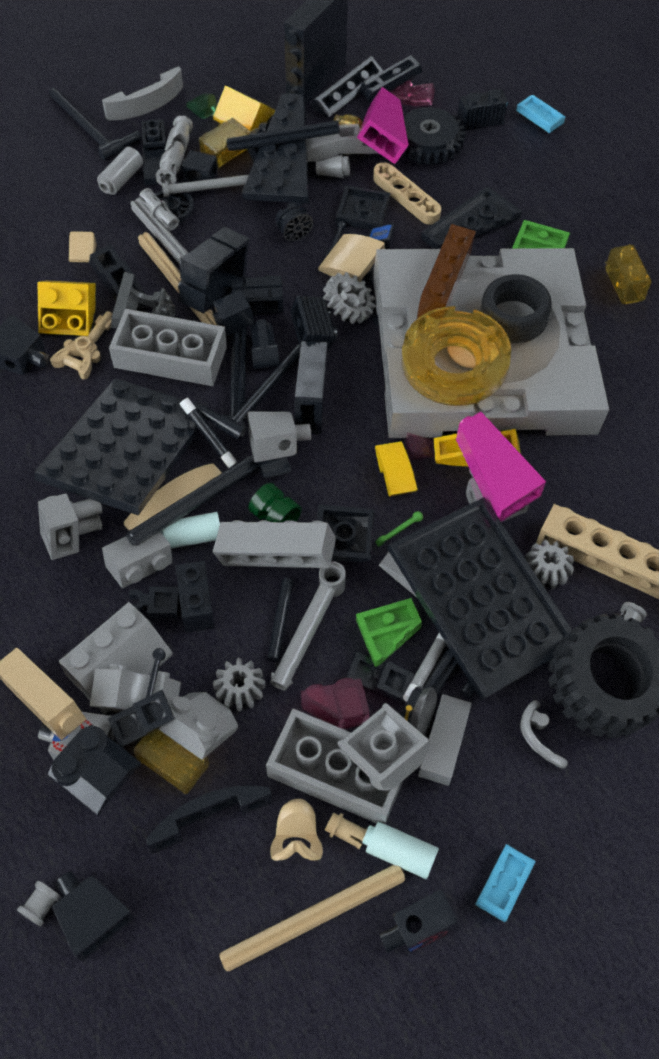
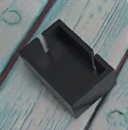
(210, 267)

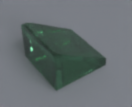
(203, 105)

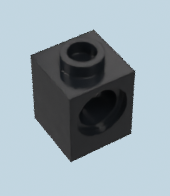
(199, 167)

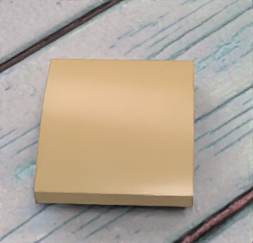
(352, 255)

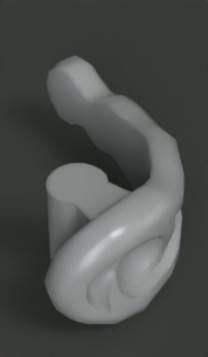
(534, 718)

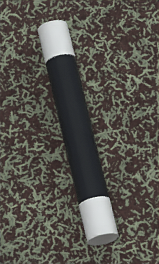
(208, 432)

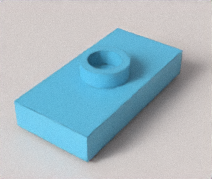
(540, 113)
(505, 883)

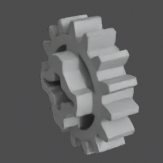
(349, 298)

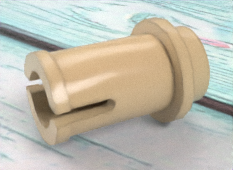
(345, 830)

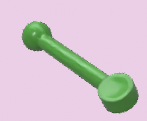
(417, 517)

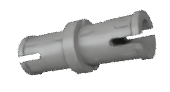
(159, 209)

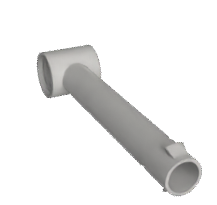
(326, 591)

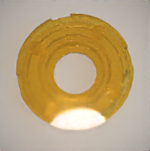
(447, 328)

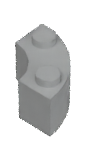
(119, 689)

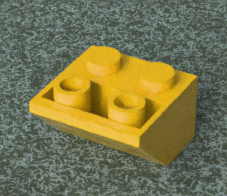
(66, 307)

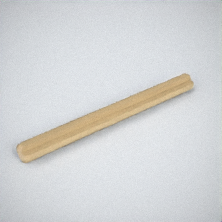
(169, 270)
(311, 917)

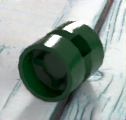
(272, 506)

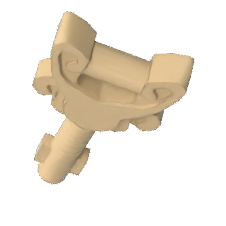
(83, 347)

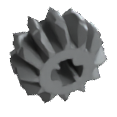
(550, 563)
(239, 695)

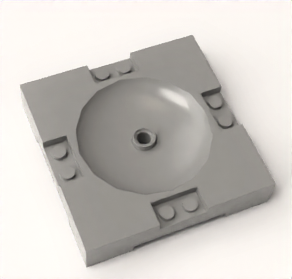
(550, 380)

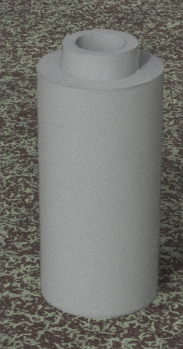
(119, 170)

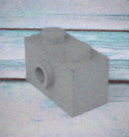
(132, 563)

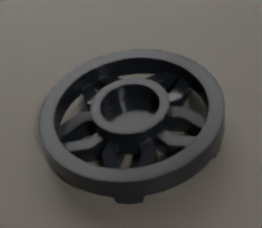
(178, 206)

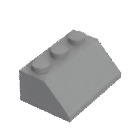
(121, 640)

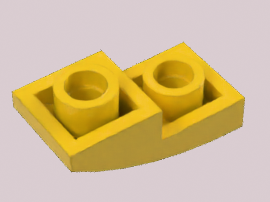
(396, 468)

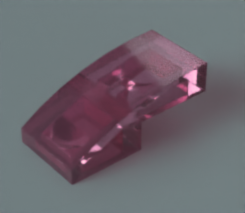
(416, 94)

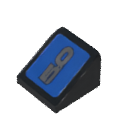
(383, 233)

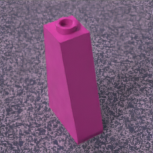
(385, 126)
(497, 467)

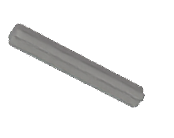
(159, 230)

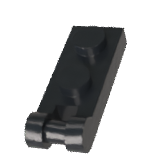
(391, 77)

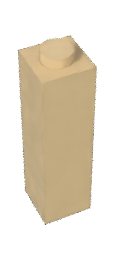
(40, 694)

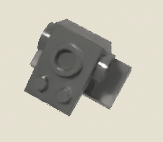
(130, 298)

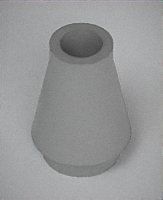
(334, 167)

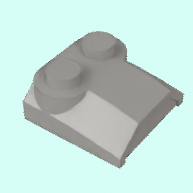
(199, 723)
(386, 748)

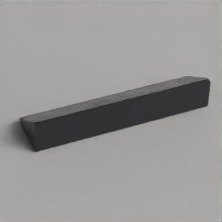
(345, 88)

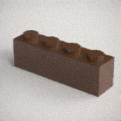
(447, 269)

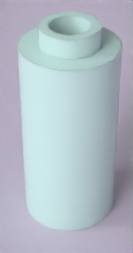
(192, 530)
(400, 849)

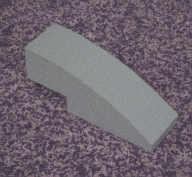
(445, 740)

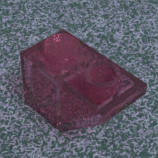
(337, 704)

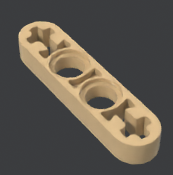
(425, 210)

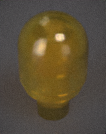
(348, 119)

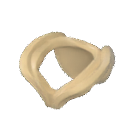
(299, 821)

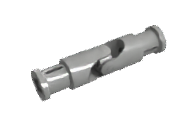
(175, 150)

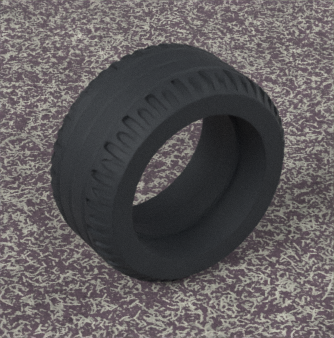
(520, 289)

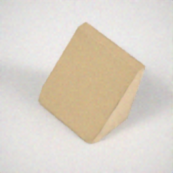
(81, 246)

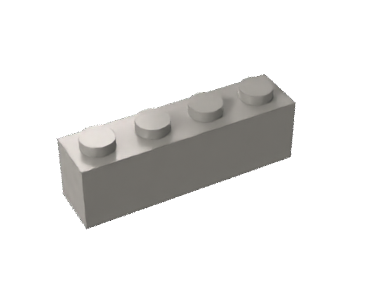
(275, 544)

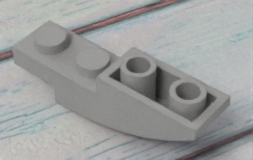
(342, 143)

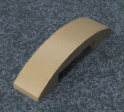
(173, 492)

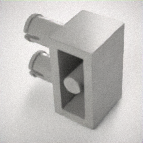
(64, 521)

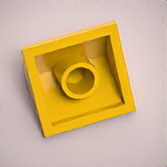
(242, 108)

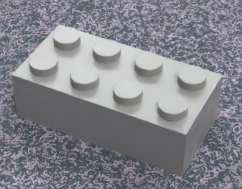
(168, 347)
(314, 763)

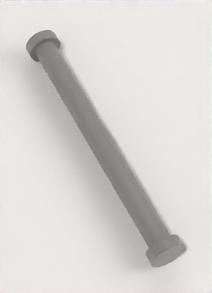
(203, 185)

